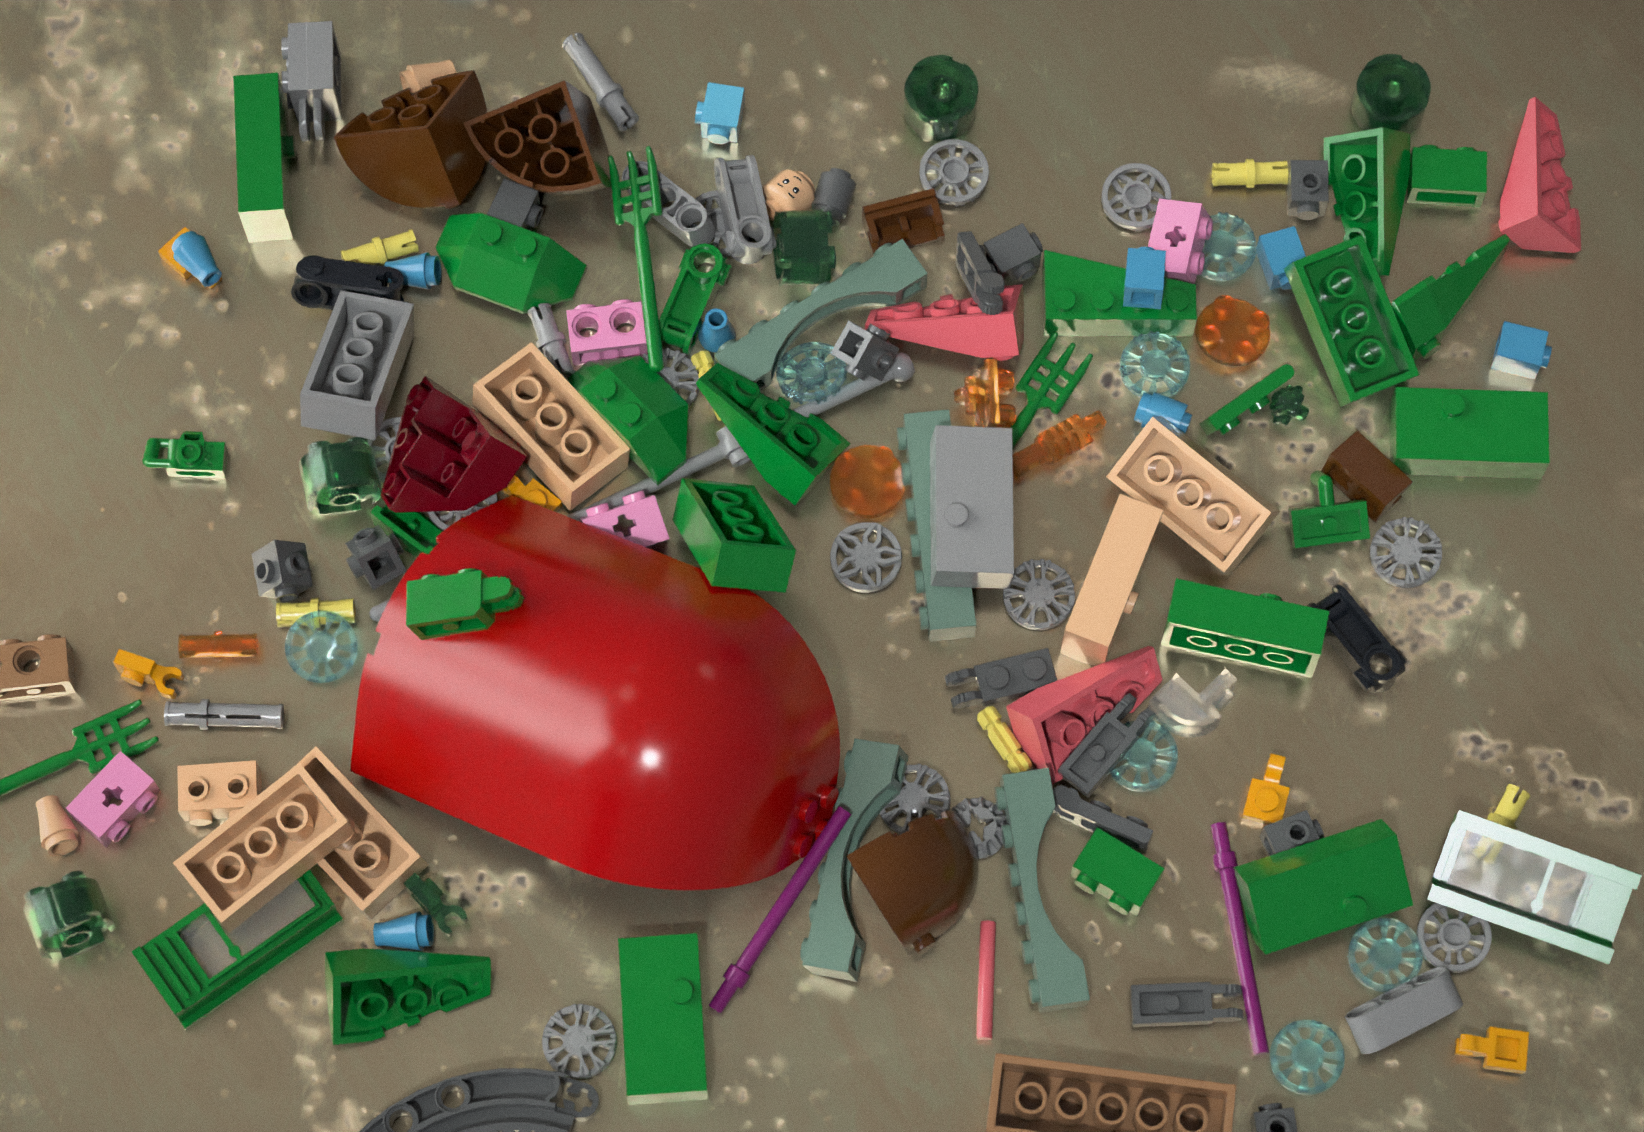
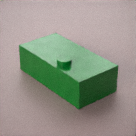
(263, 157)
(1351, 321)
(1469, 432)
(733, 535)
(1245, 627)
(1323, 886)
(662, 1019)

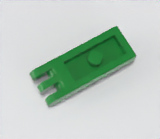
(1251, 399)

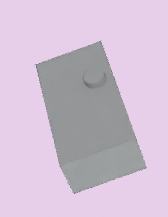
(357, 365)
(971, 507)

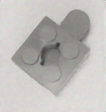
(312, 75)

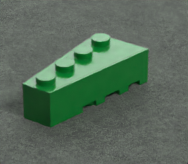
(1088, 296)

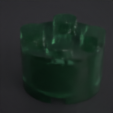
(1391, 94)
(940, 98)
(803, 247)
(339, 476)
(67, 916)

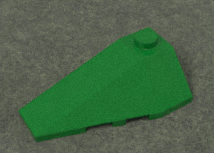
(1370, 185)
(1434, 305)
(780, 442)
(387, 988)

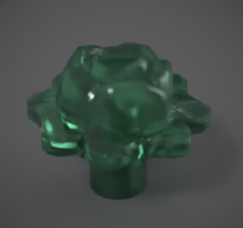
(1288, 405)

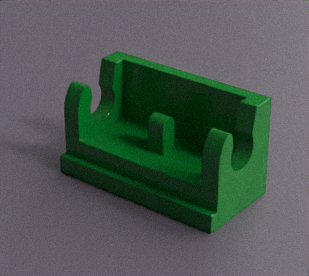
(411, 529)

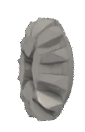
(983, 811)

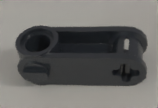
(321, 279)
(1359, 641)

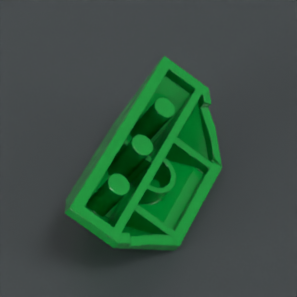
(507, 263)
(639, 410)

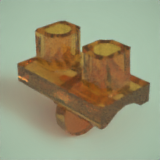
(982, 396)

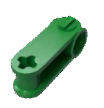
(692, 296)

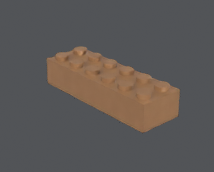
(1086, 1098)

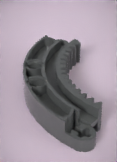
(493, 1103)

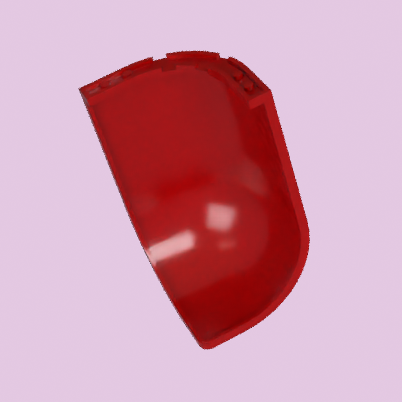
(610, 715)

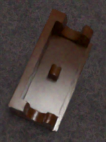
(909, 217)
(1366, 474)

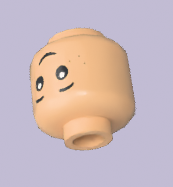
(788, 192)

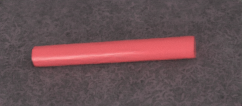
(986, 980)

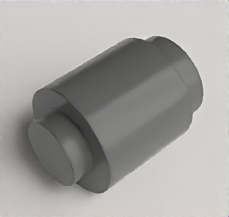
(834, 193)

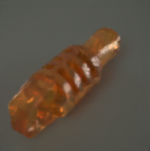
(1058, 442)

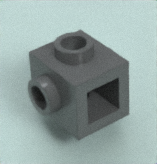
(865, 351)
(375, 556)
(282, 570)

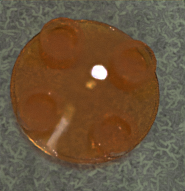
(1232, 332)
(867, 481)

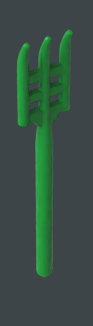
(639, 218)
(1037, 399)
(83, 750)

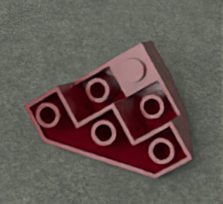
(446, 454)

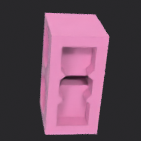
(607, 341)

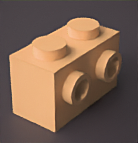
(216, 790)

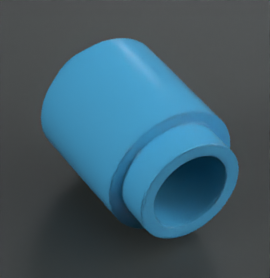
(1161, 405)

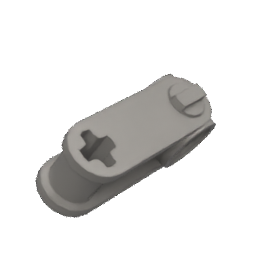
(743, 209)

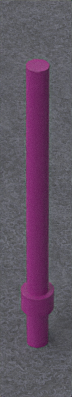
(1224, 863)
(737, 975)

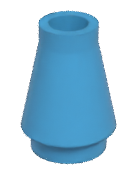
(195, 256)
(418, 270)
(715, 330)
(406, 932)

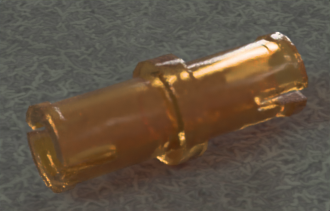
(218, 646)

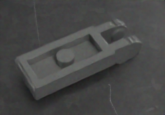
(978, 274)
(1003, 678)
(1104, 747)
(1096, 814)
(1182, 1004)

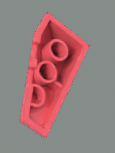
(1535, 194)
(958, 325)
(1062, 713)

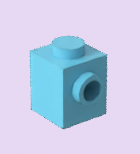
(721, 113)

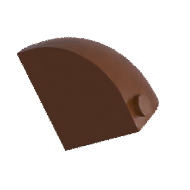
(546, 141)
(418, 143)
(920, 877)

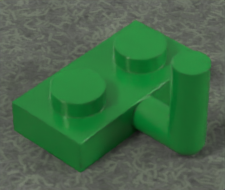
(1330, 520)

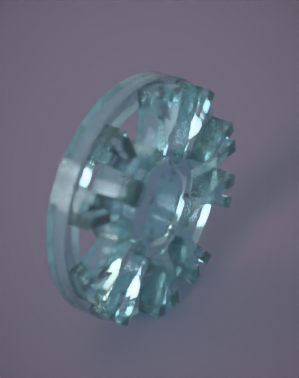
(1222, 248)
(1154, 364)
(810, 373)
(321, 646)
(1143, 758)
(1384, 954)
(1307, 1057)

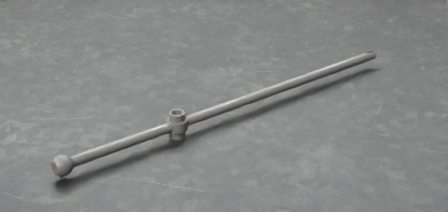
(729, 448)

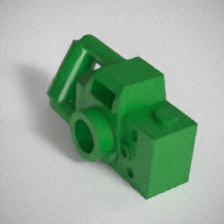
(188, 456)

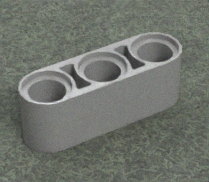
(681, 213)
(1404, 1010)

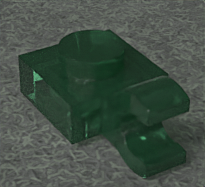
(428, 897)

